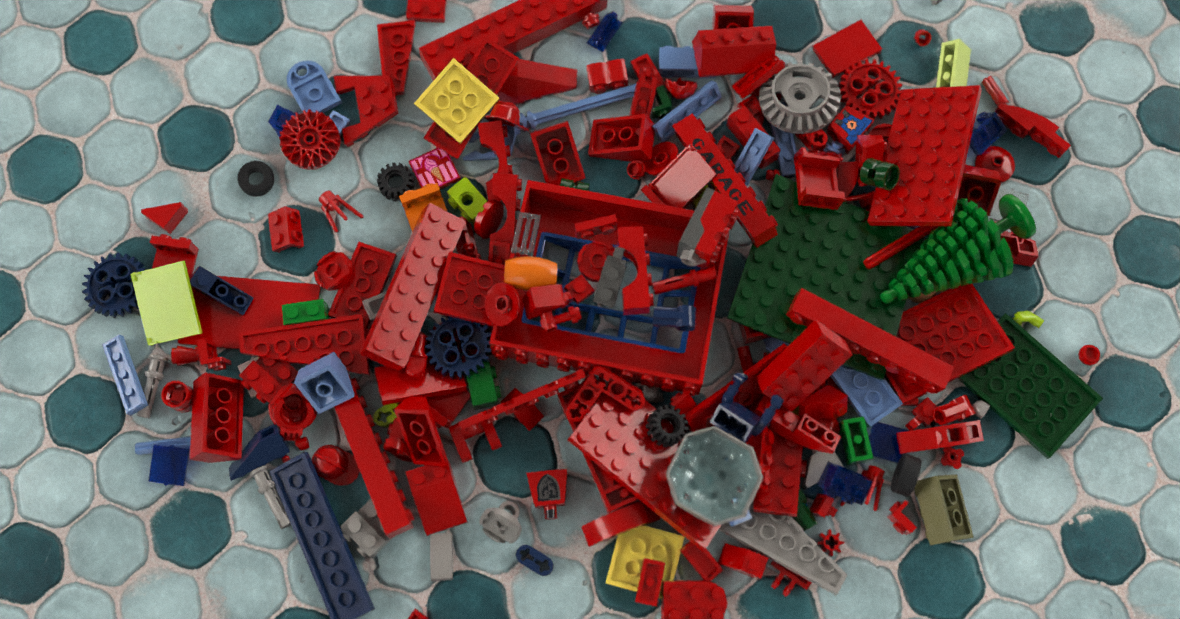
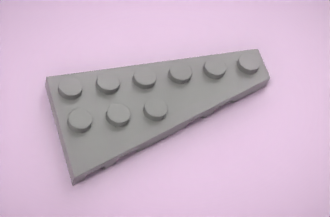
(788, 545)

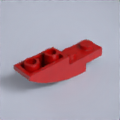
(1040, 129)
(799, 429)
(939, 437)

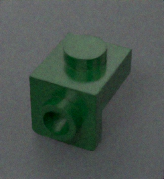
(664, 100)

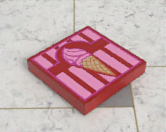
(434, 168)

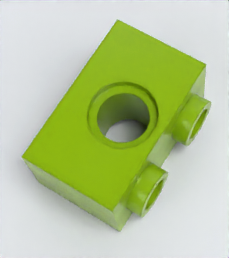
(466, 191)

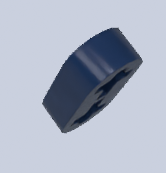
(537, 556)

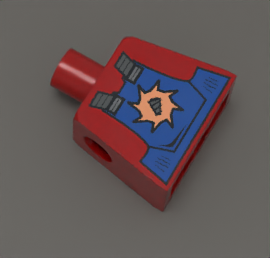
(847, 126)

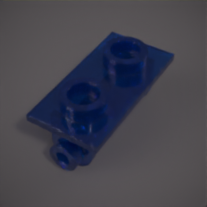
(605, 31)

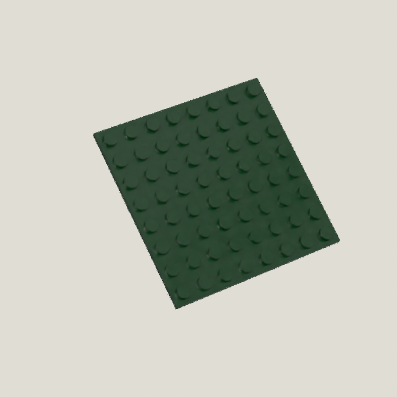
(825, 256)

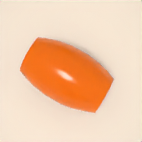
(530, 272)

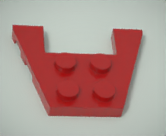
(375, 103)

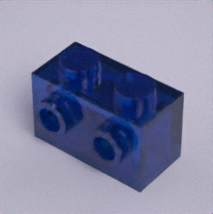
(844, 483)

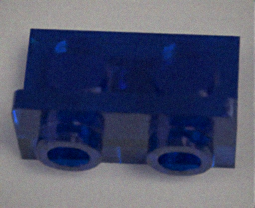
(986, 131)

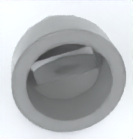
(980, 408)

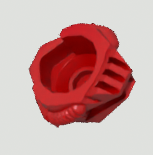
(291, 412)

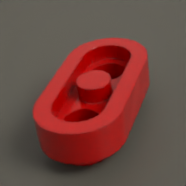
(397, 448)

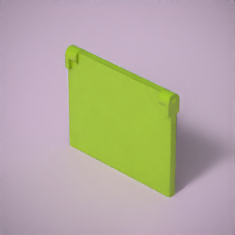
(166, 303)

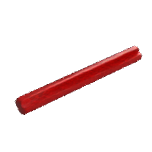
(897, 246)

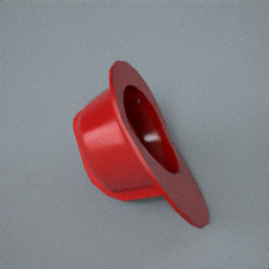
(507, 113)
(335, 465)

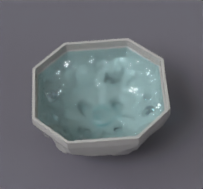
(714, 476)

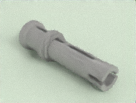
(153, 376)
(268, 489)

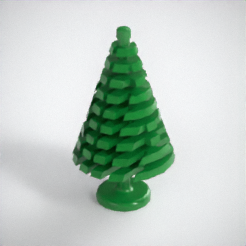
(964, 251)

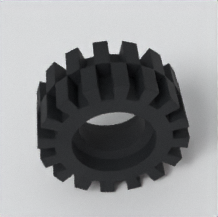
(388, 173)
(676, 420)

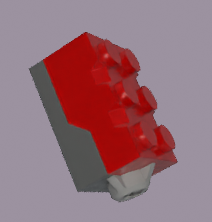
(707, 229)

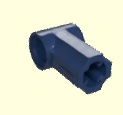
(681, 318)

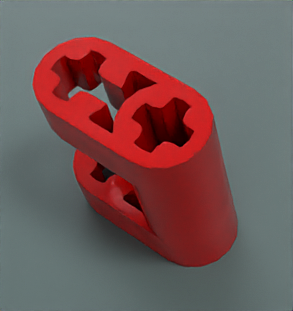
(460, 436)

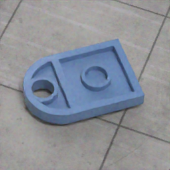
(313, 89)

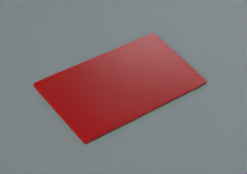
(265, 311)

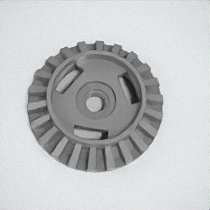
(798, 116)

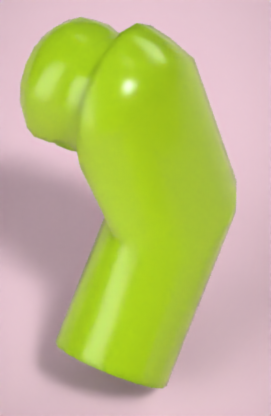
(1027, 316)

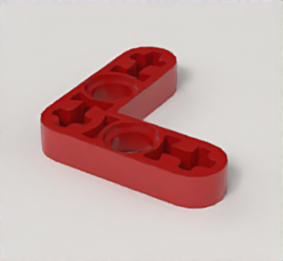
(598, 387)

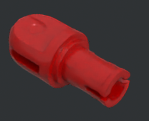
(418, 359)

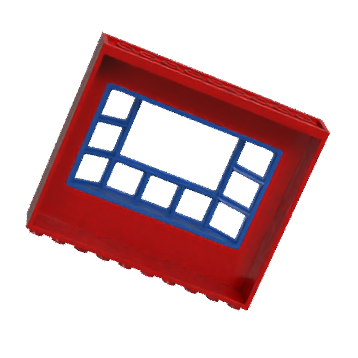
(580, 349)

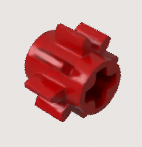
(833, 538)

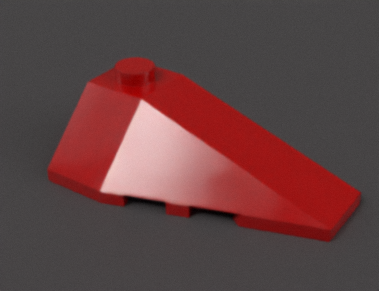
(536, 80)

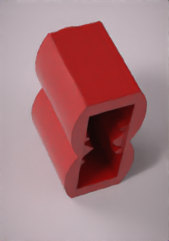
(607, 76)

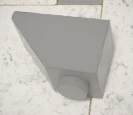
(816, 466)

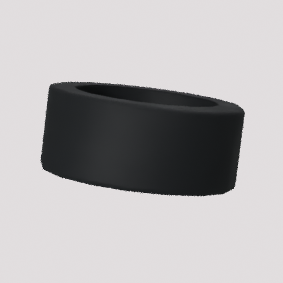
(906, 475)

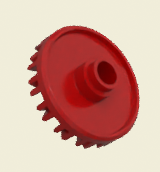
(303, 128)

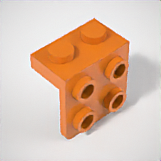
(417, 200)

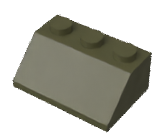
(943, 509)

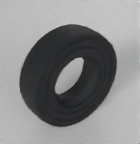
(251, 167)

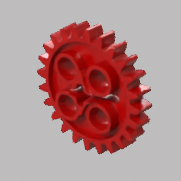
(858, 76)

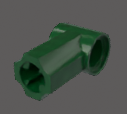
(804, 515)

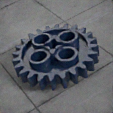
(114, 269)
(441, 351)

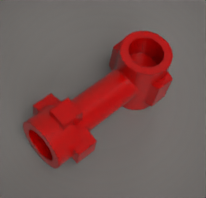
(548, 321)

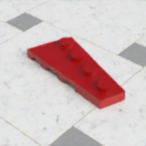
(395, 51)

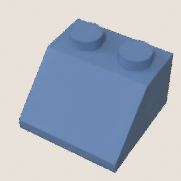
(325, 383)

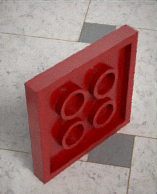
(466, 287)

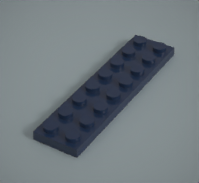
(321, 539)

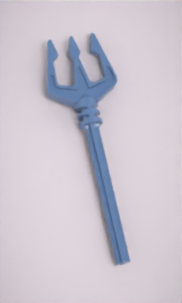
(534, 119)

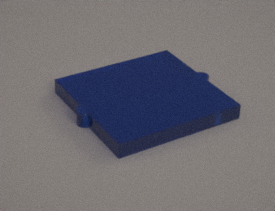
(884, 442)
(168, 465)

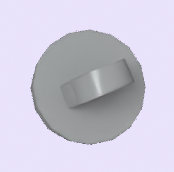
(500, 524)

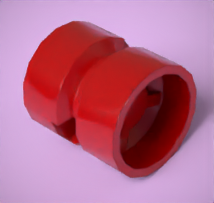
(178, 396)

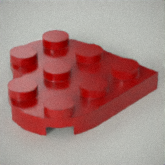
(692, 600)

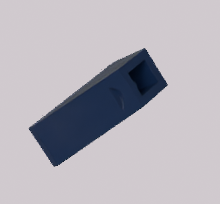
(220, 290)
(261, 449)

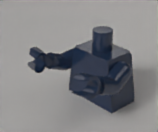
(737, 419)

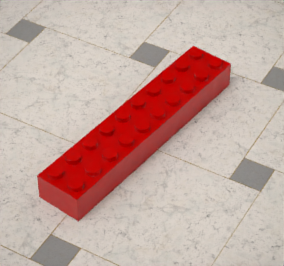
(509, 27)

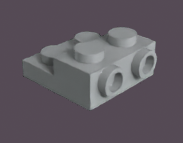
(365, 530)

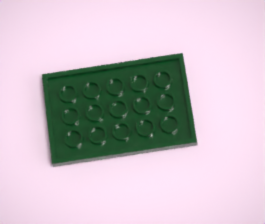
(1033, 391)

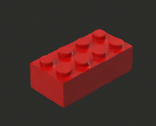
(804, 365)

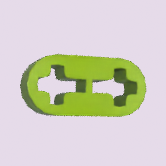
(386, 409)

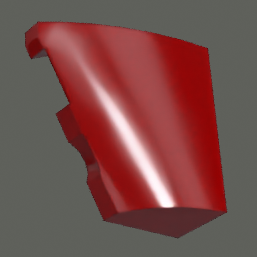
(1022, 250)

